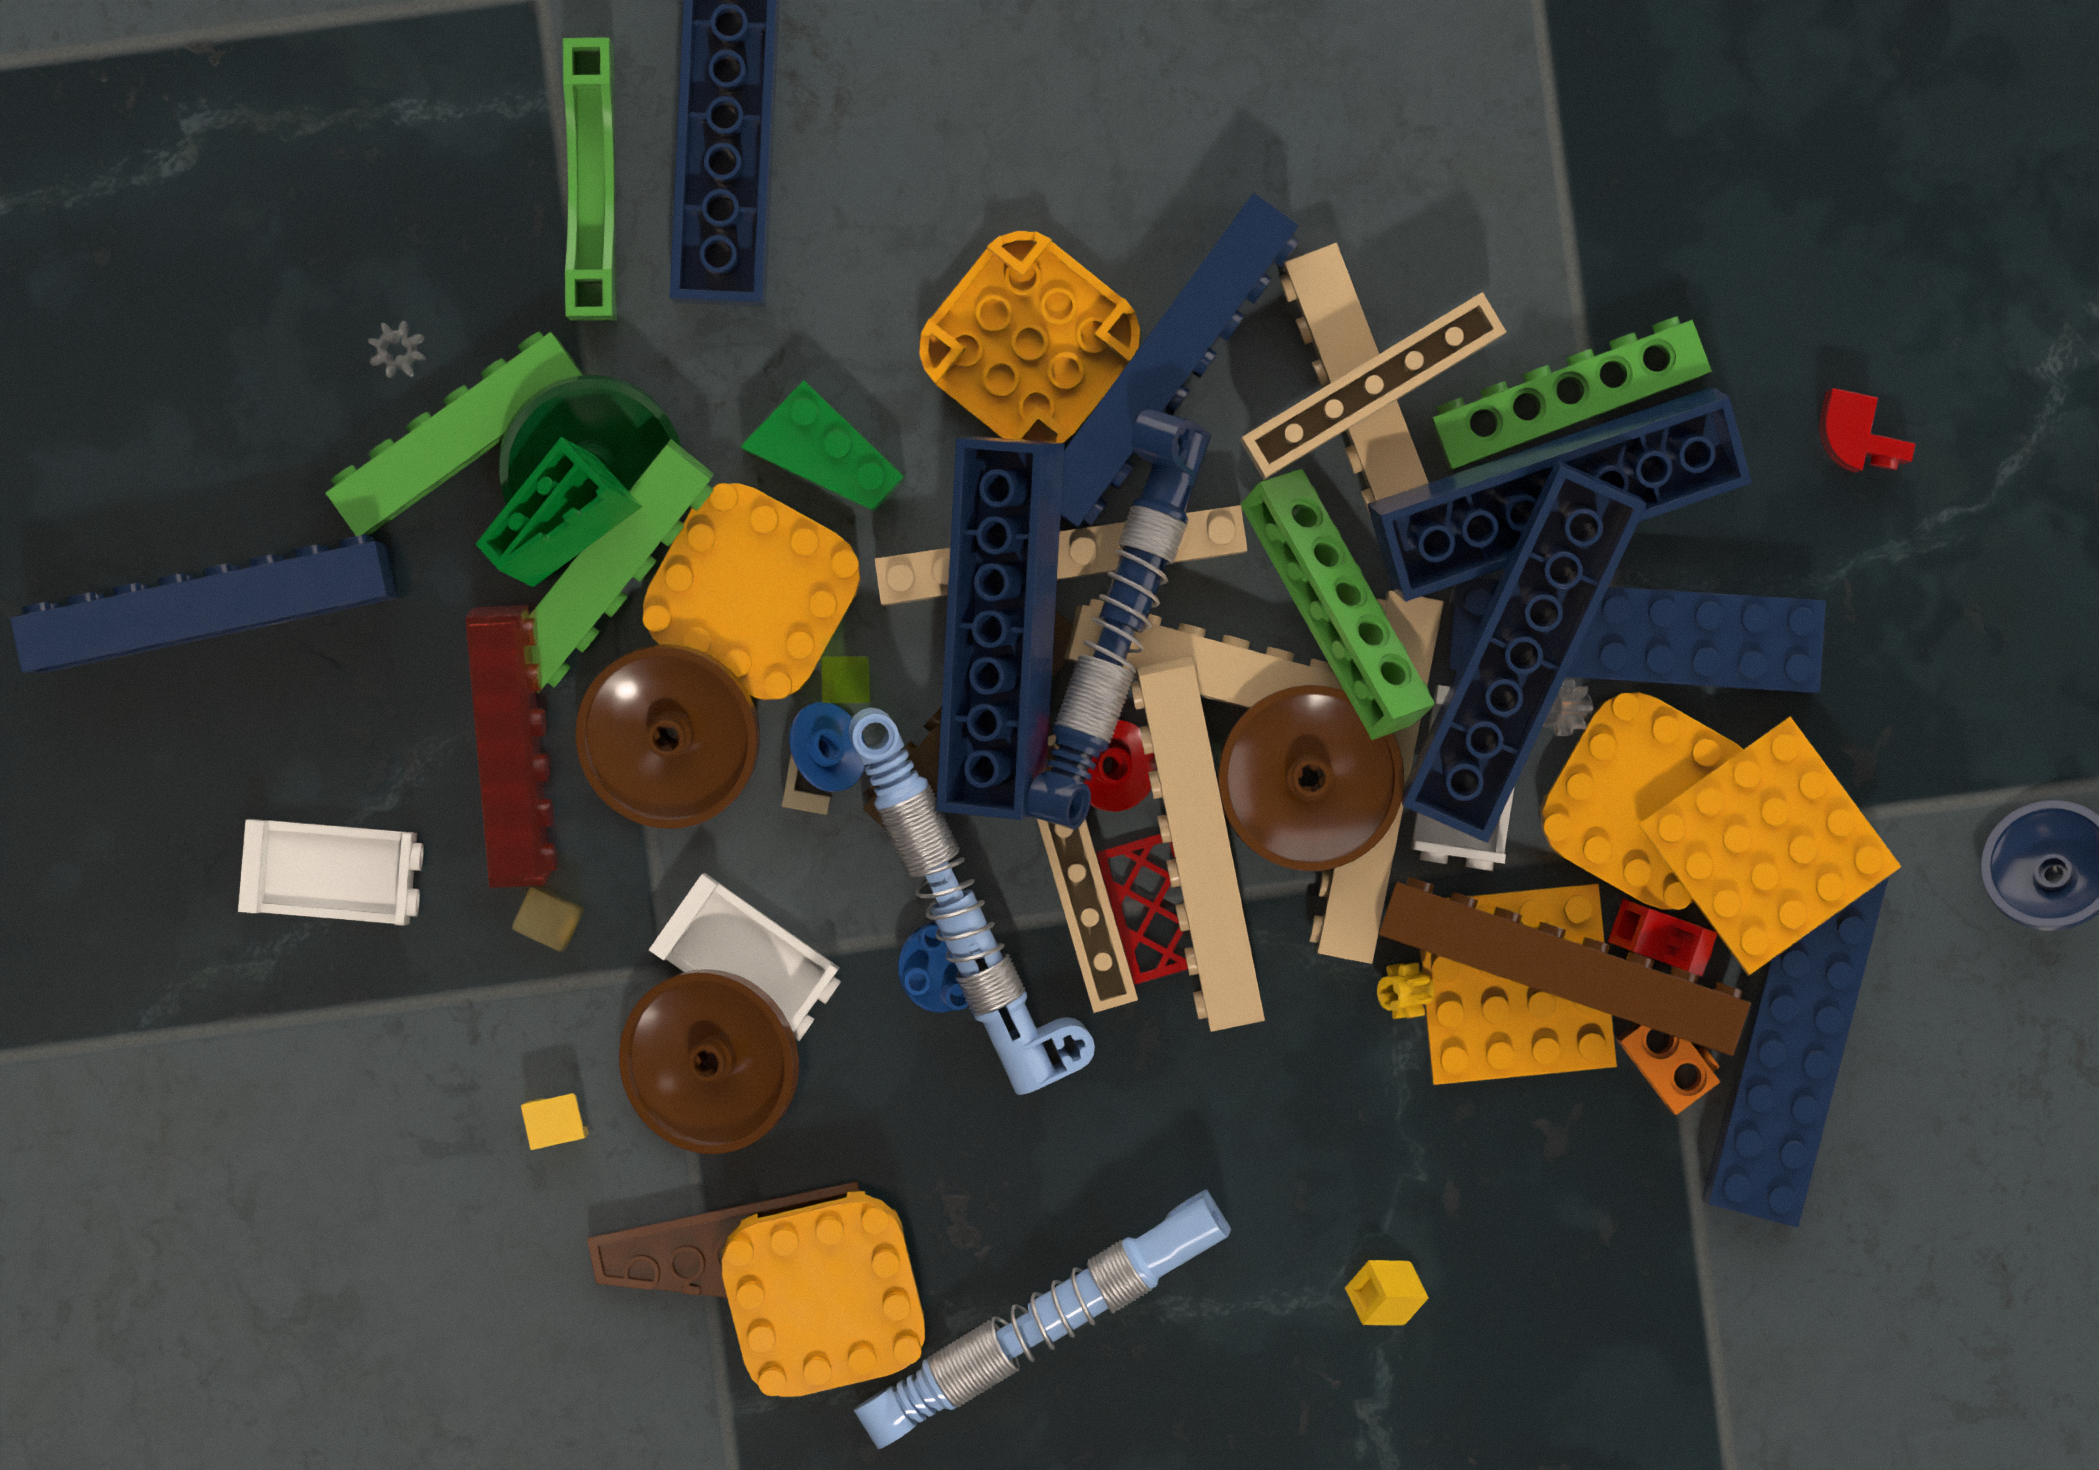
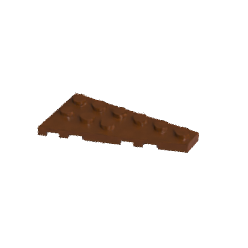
(687, 1250)

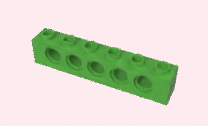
(1683, 363)
(1337, 604)

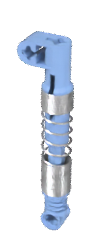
(992, 982)
(991, 1352)

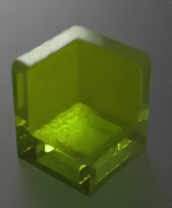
(846, 679)

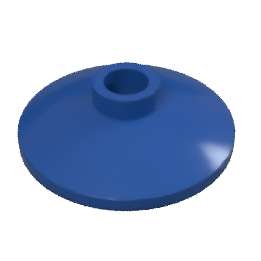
(824, 748)

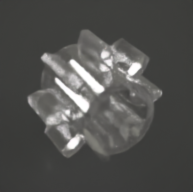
(393, 337)
(1570, 709)

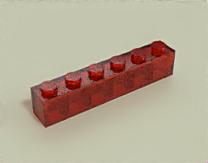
(509, 745)

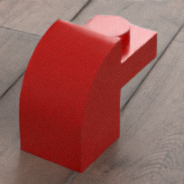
(1847, 434)
(1663, 937)

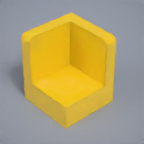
(553, 1121)
(1386, 1292)

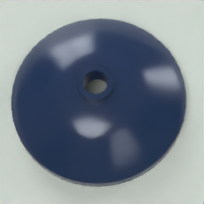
(2030, 847)

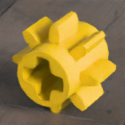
(1405, 990)

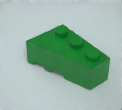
(824, 449)
(556, 514)

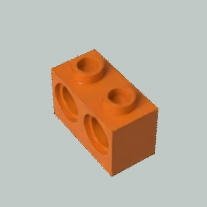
(1661, 1065)

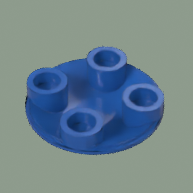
(927, 974)

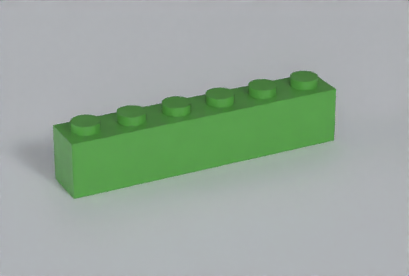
(449, 439)
(604, 568)

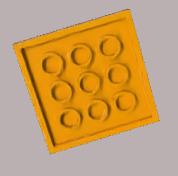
(1769, 846)
(1504, 1029)

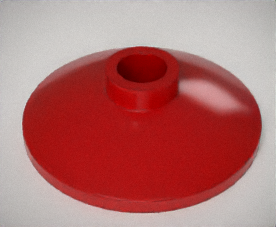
(1129, 777)

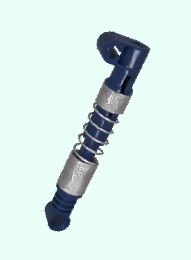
(1099, 681)

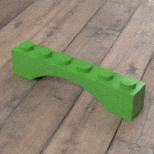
(591, 179)

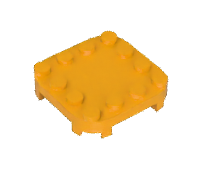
(1029, 340)
(753, 589)
(1619, 774)
(823, 1296)

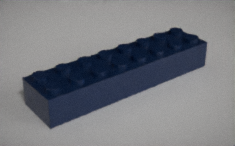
(724, 152)
(1173, 352)
(1476, 516)
(203, 607)
(999, 624)
(1678, 638)
(1522, 651)
(1791, 1067)

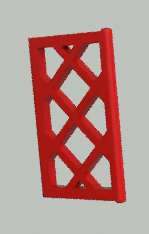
(1116, 896)

